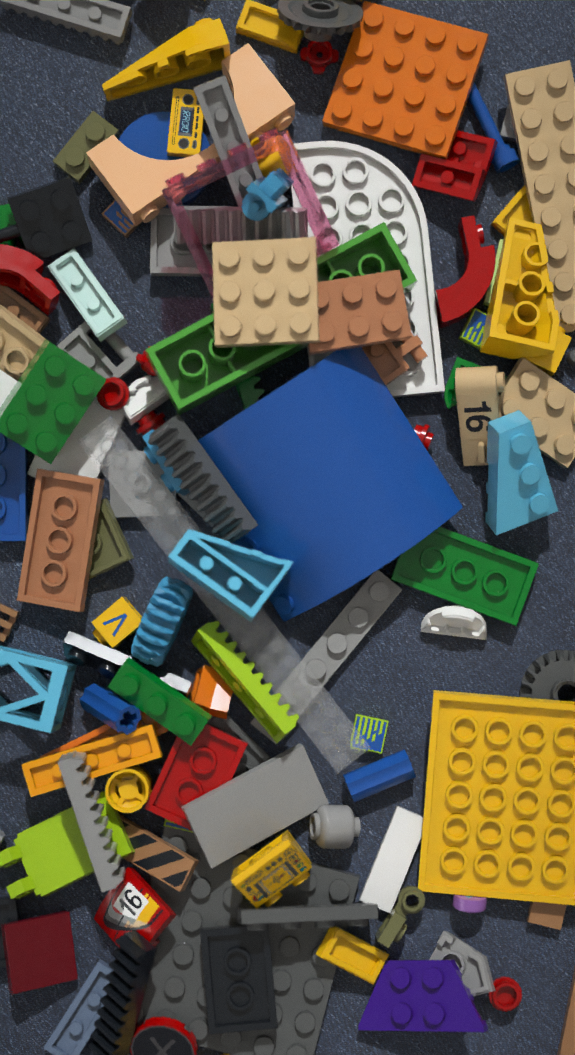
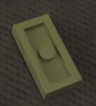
(73, 156)

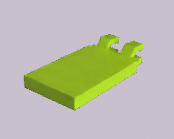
(57, 853)

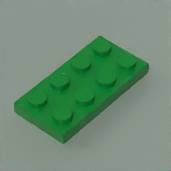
(468, 574)

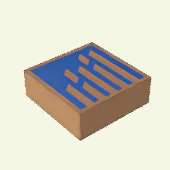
(118, 219)

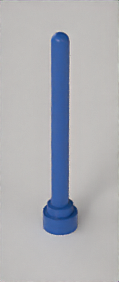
(504, 156)

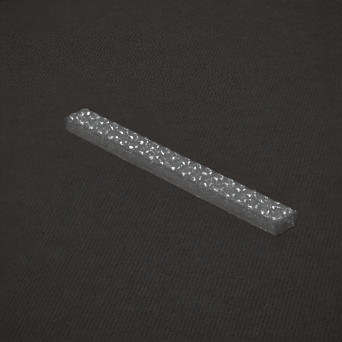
(259, 639)

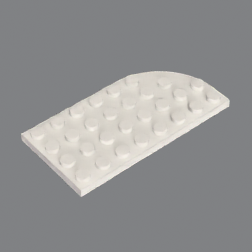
(358, 194)

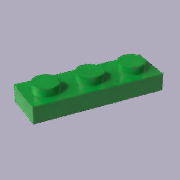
(159, 701)

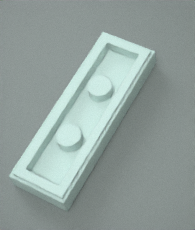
(87, 294)

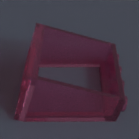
(239, 158)

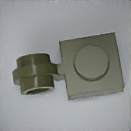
(394, 923)

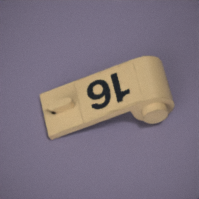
(477, 404)

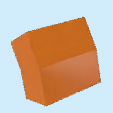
(211, 692)

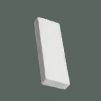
(393, 859)

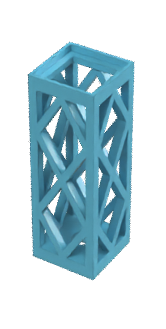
(53, 692)

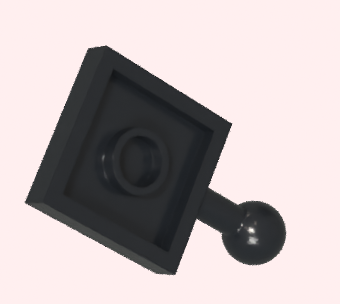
(48, 219)

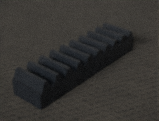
(123, 995)

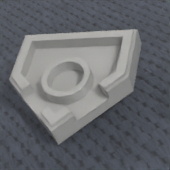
(471, 963)

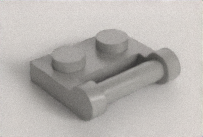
(85, 350)

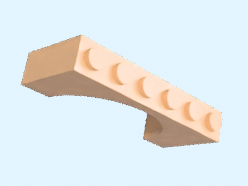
(138, 180)

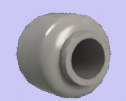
(334, 826)

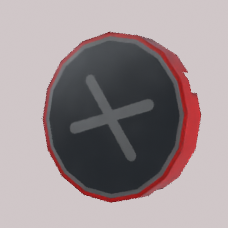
(163, 1037)

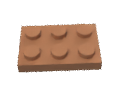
(361, 312)

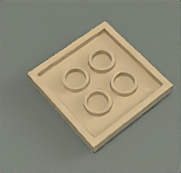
(265, 292)

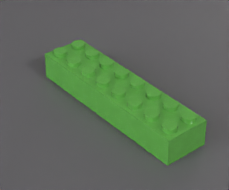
(198, 370)

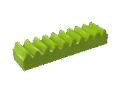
(243, 681)

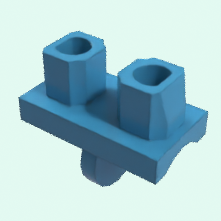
(266, 195)

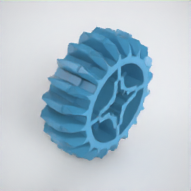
(161, 621)

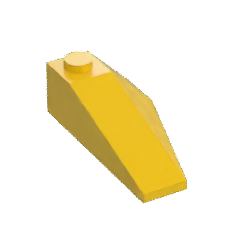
(185, 56)
(521, 306)

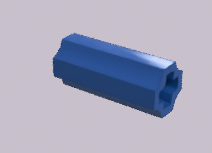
(110, 709)
(379, 775)

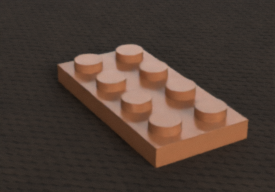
(60, 540)

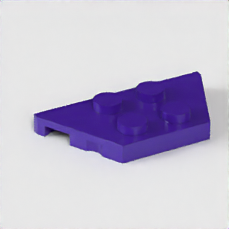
(421, 998)

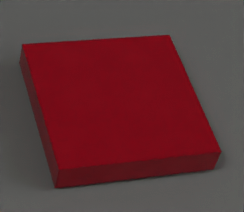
(39, 952)

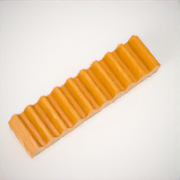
(102, 755)

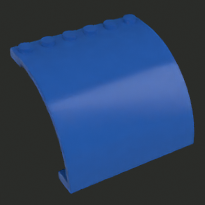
(330, 479)

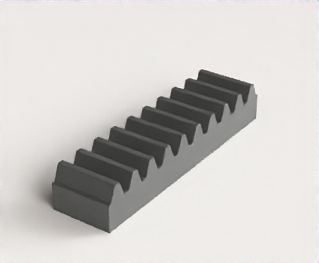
(202, 479)

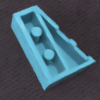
(516, 475)
(228, 571)

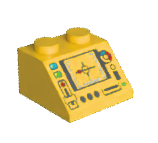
(272, 870)

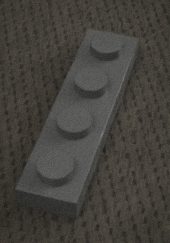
(323, 915)

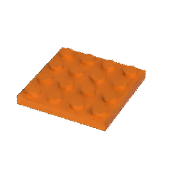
(405, 80)

